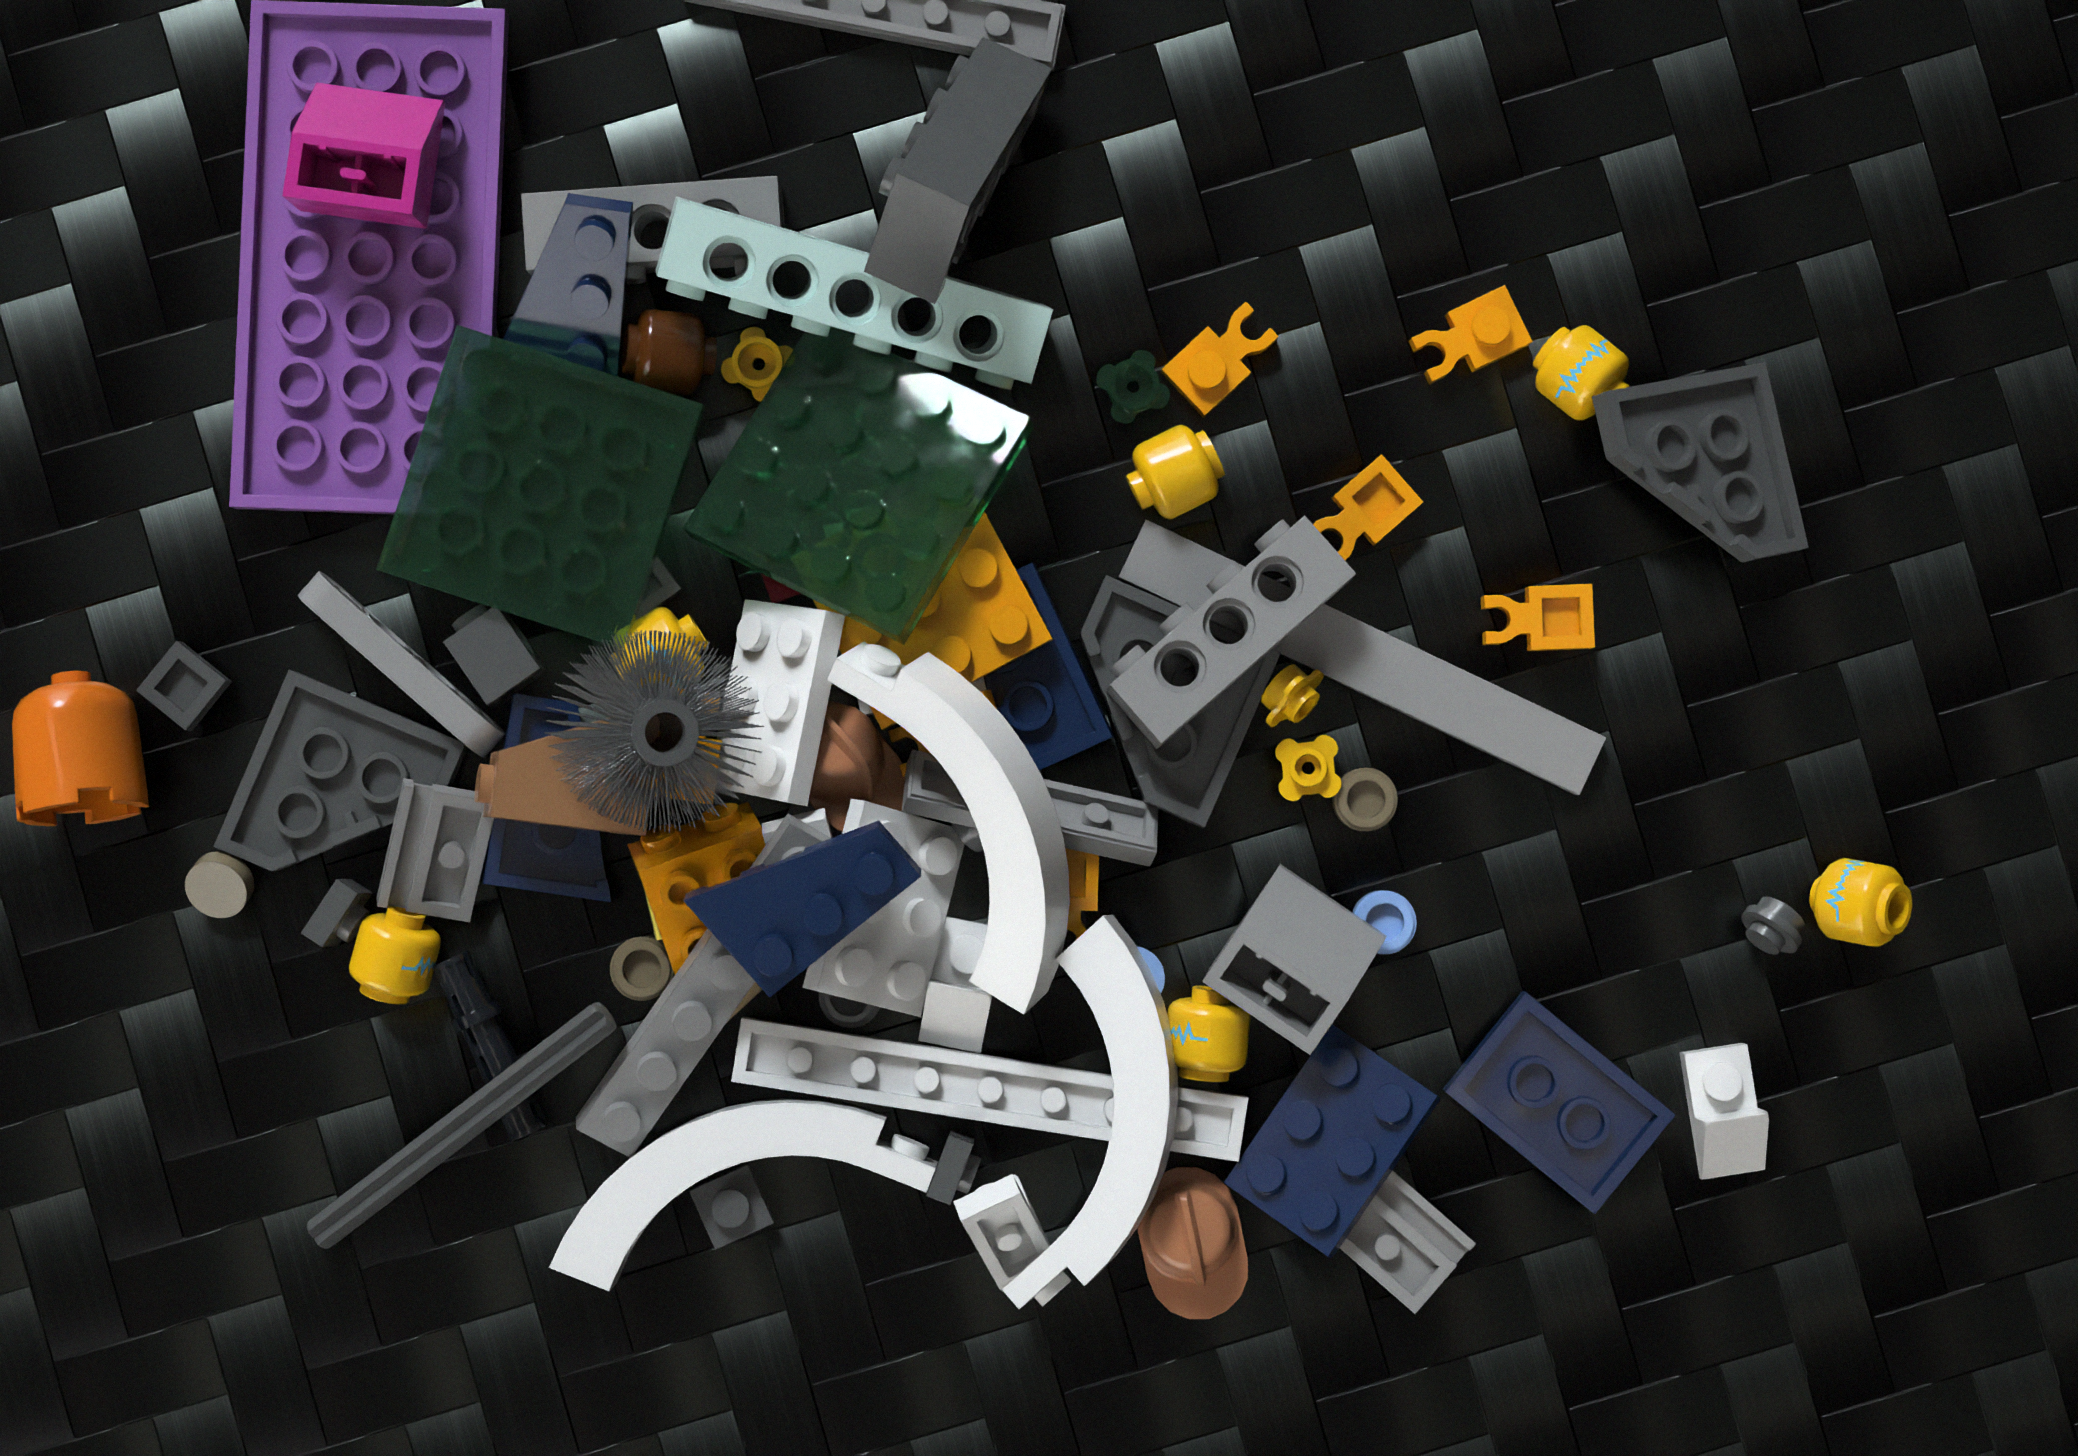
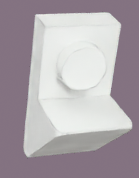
(954, 1007)
(1723, 1111)
(1003, 1227)

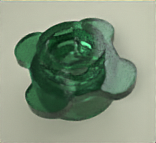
(1138, 369)

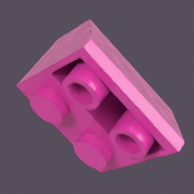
(365, 155)

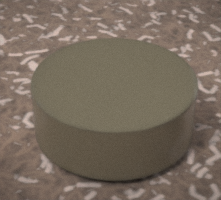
(1365, 799)
(219, 884)
(641, 968)

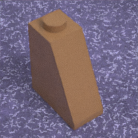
(527, 788)

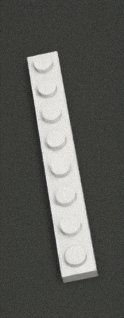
(968, 1085)

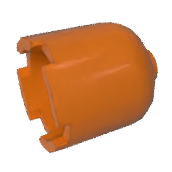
(77, 752)

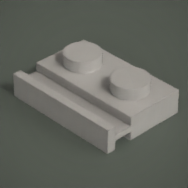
(435, 852)
(1406, 1243)

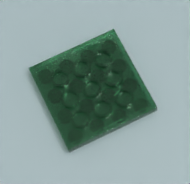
(859, 480)
(540, 487)

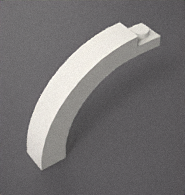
(1005, 800)
(1145, 1105)
(633, 1195)

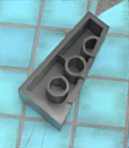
(953, 166)

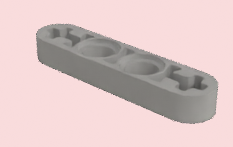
(401, 664)

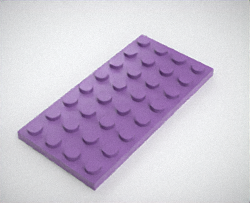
(350, 314)

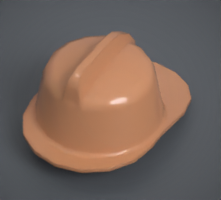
(853, 765)
(1194, 1244)

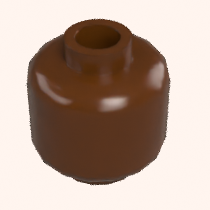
(668, 351)

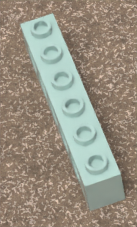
(697, 229)

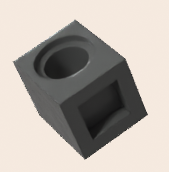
(494, 654)

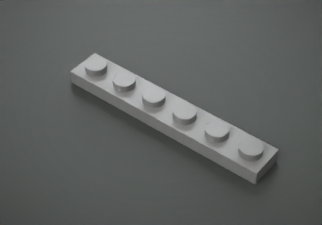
(678, 1026)

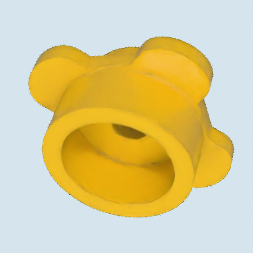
(740, 366)
(1291, 695)
(1295, 781)

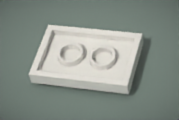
(787, 664)
(895, 950)

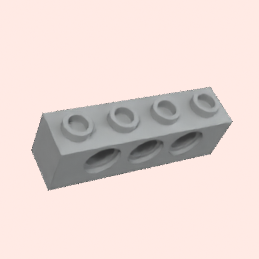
(749, 197)
(1314, 576)

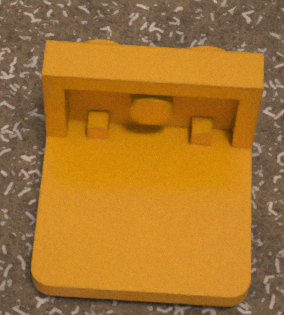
(689, 860)

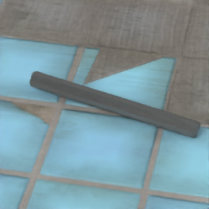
(461, 1125)

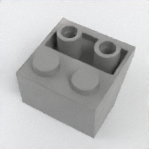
(1294, 959)

